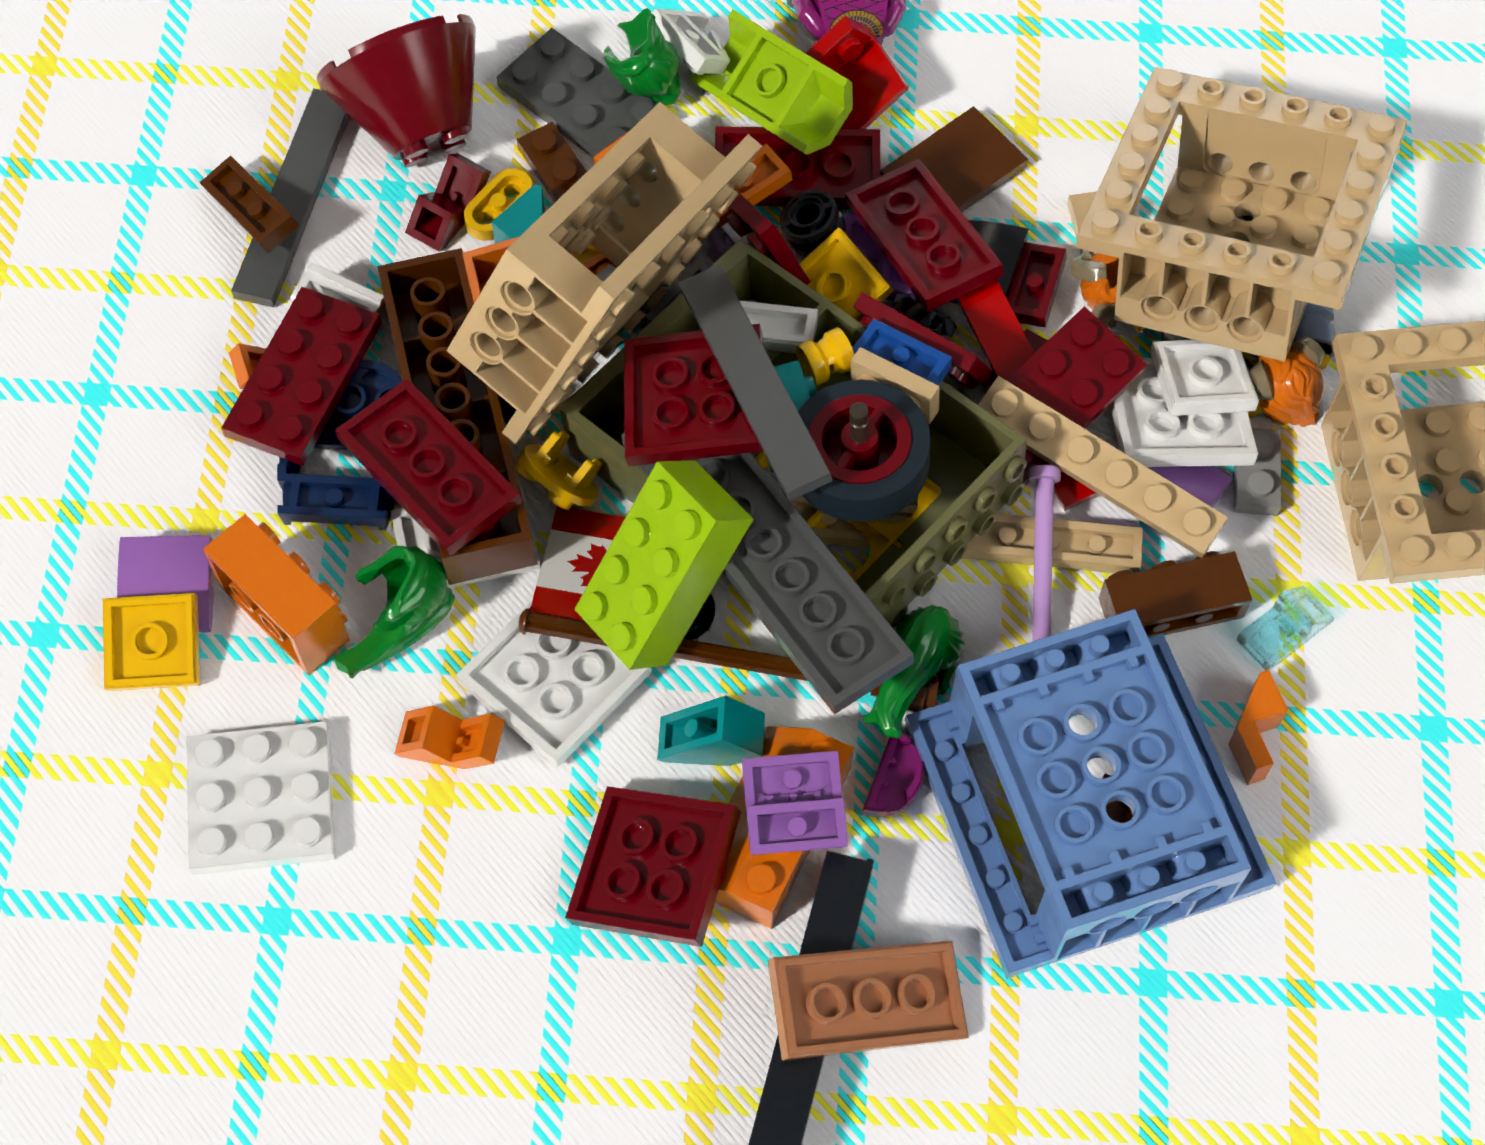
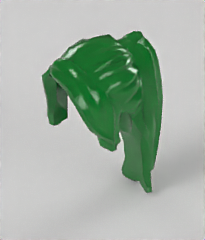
(652, 61)
(414, 606)
(936, 646)

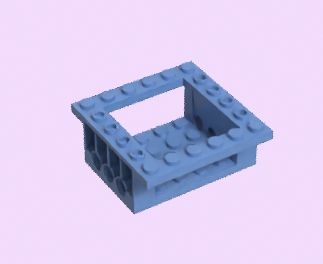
(1100, 877)

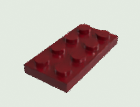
(836, 169)
(924, 235)
(1078, 373)
(301, 376)
(428, 467)

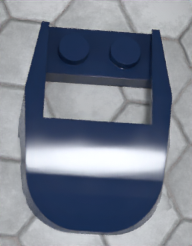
(340, 497)

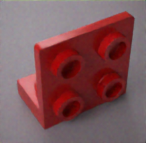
(858, 56)

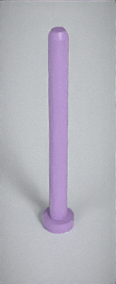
(1045, 477)

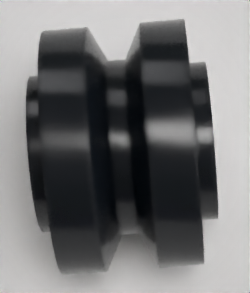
(810, 220)

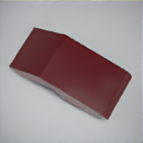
(441, 213)

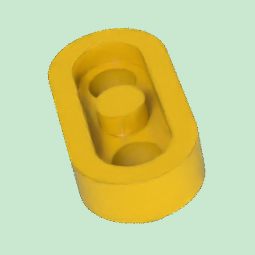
(494, 200)

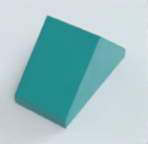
(519, 215)

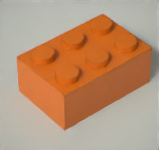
(278, 593)

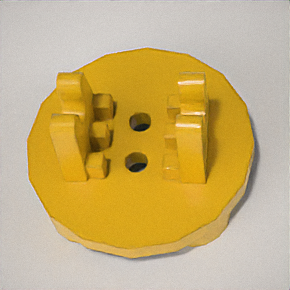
(556, 473)

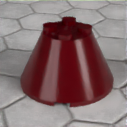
(410, 87)

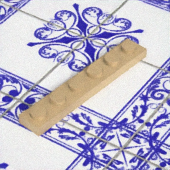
(1105, 469)

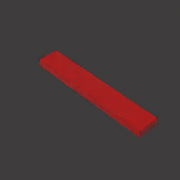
(1006, 351)

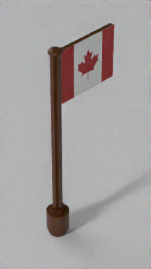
(569, 562)

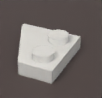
(688, 35)

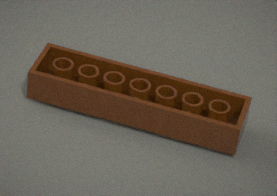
(425, 309)

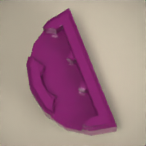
(896, 779)

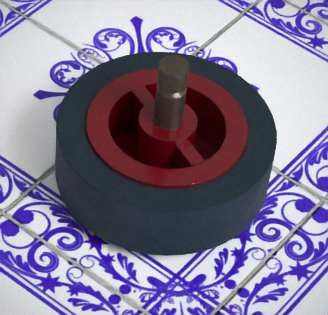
(872, 446)

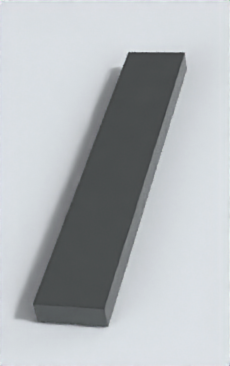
(297, 191)
(755, 383)

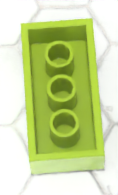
(663, 564)

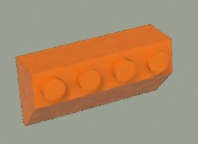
(761, 883)

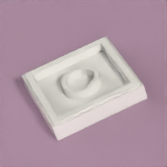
(1202, 378)

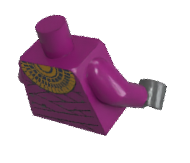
(822, 15)

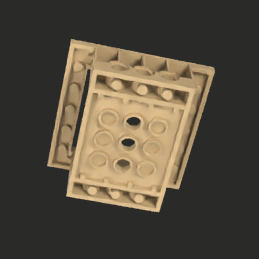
(1288, 161)
(547, 313)
(1386, 452)

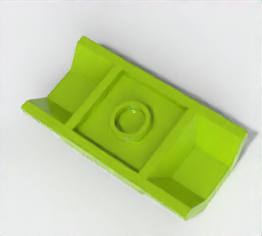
(780, 87)

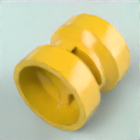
(826, 356)

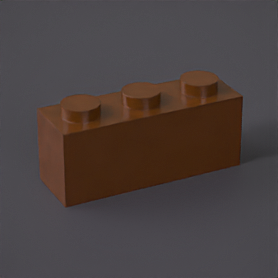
(1180, 595)

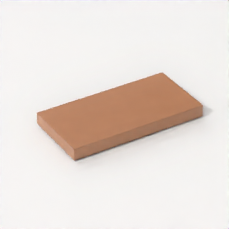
(867, 999)

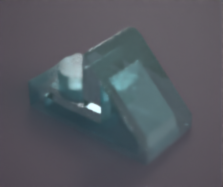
(1284, 627)

